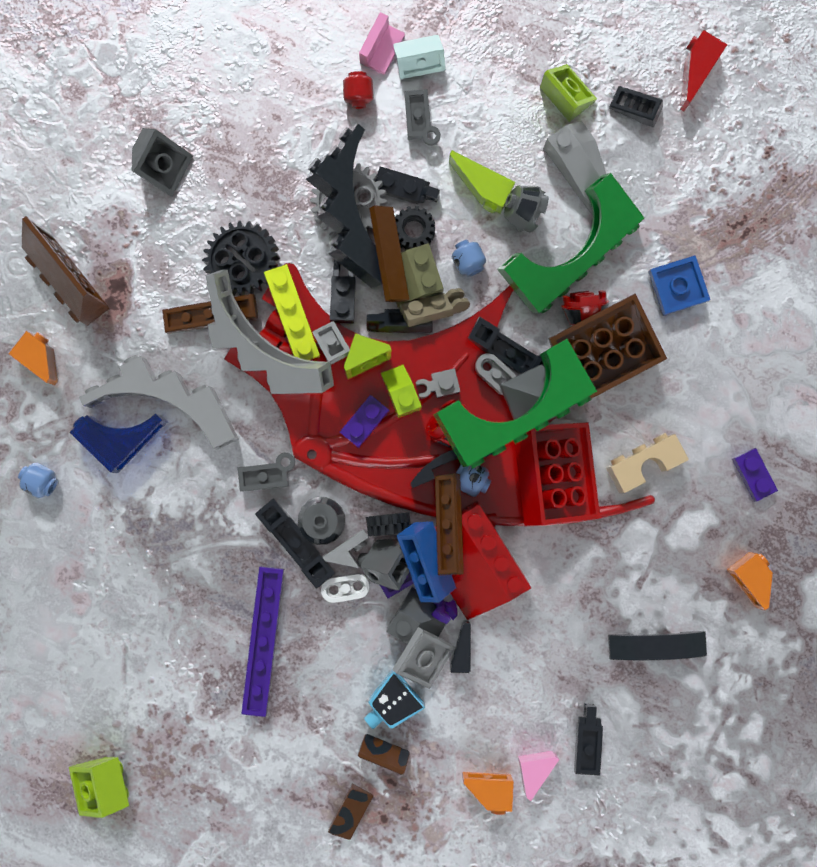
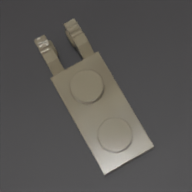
(434, 307)

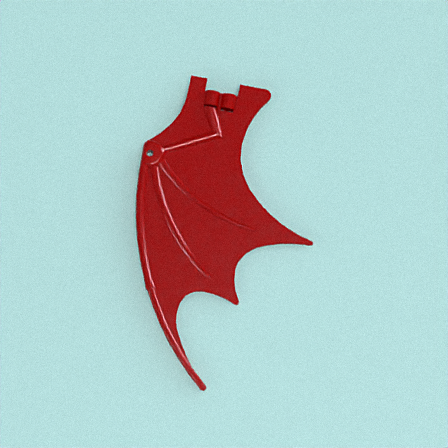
(400, 445)

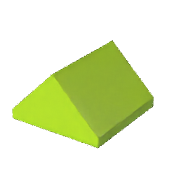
(566, 91)
(365, 354)

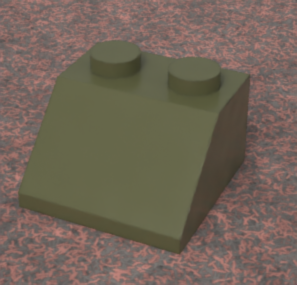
(421, 274)

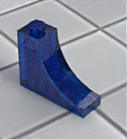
(115, 446)

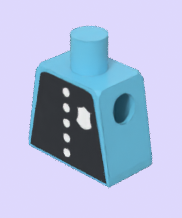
(393, 702)

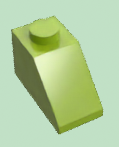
(401, 391)

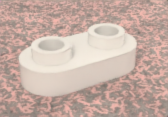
(346, 588)

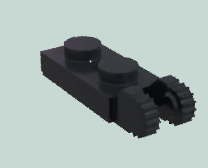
(342, 296)

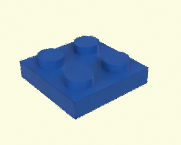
(679, 285)

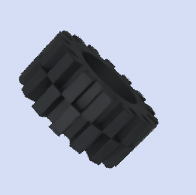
(415, 215)
(387, 524)

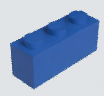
(420, 553)

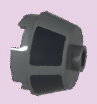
(525, 206)
(321, 520)

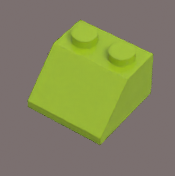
(99, 787)

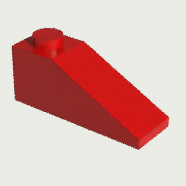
(698, 64)

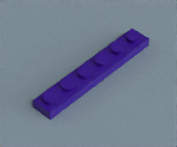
(262, 641)

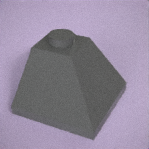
(159, 160)
(523, 391)
(413, 615)

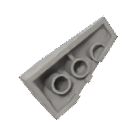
(576, 157)

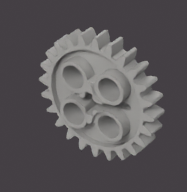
(367, 185)

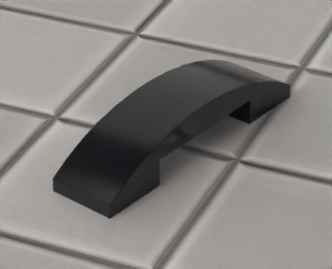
(512, 354)
(426, 473)
(299, 548)
(657, 646)

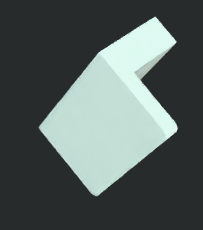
(419, 56)

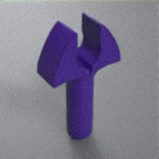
(440, 614)

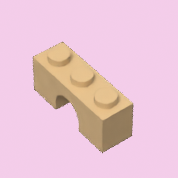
(664, 451)

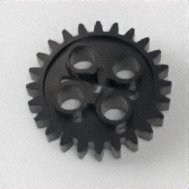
(256, 242)

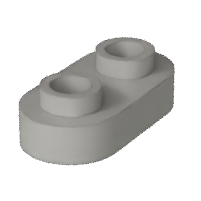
(497, 372)

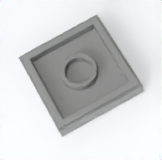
(423, 658)

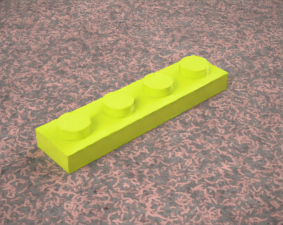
(291, 313)

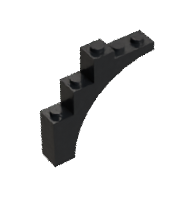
(339, 210)

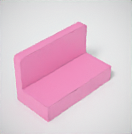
(378, 47)

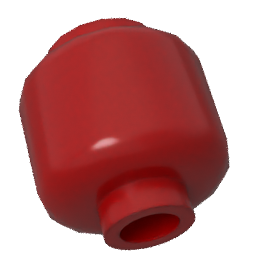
(358, 89)

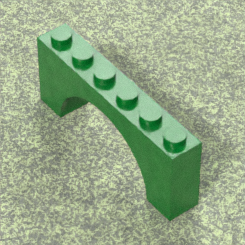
(612, 220)
(563, 387)

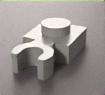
(442, 383)

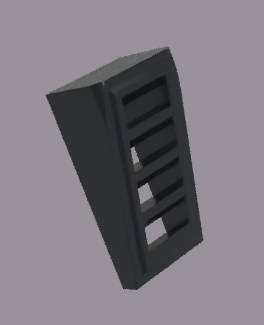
(633, 113)
(462, 654)

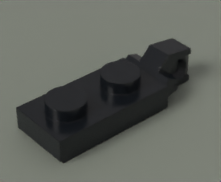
(406, 186)
(393, 322)
(588, 742)

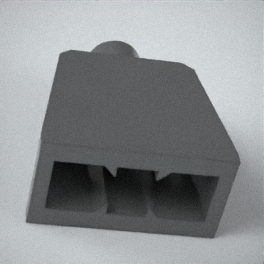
(385, 563)

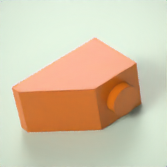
(36, 356)
(754, 578)
(491, 790)

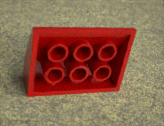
(557, 475)
(489, 568)

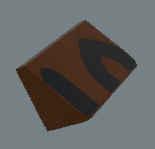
(384, 754)
(350, 812)

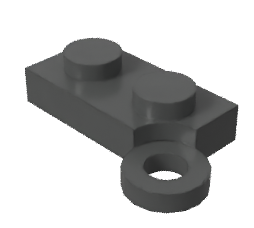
(419, 117)
(265, 475)

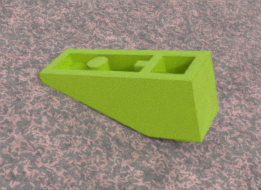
(485, 184)

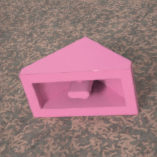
(535, 770)

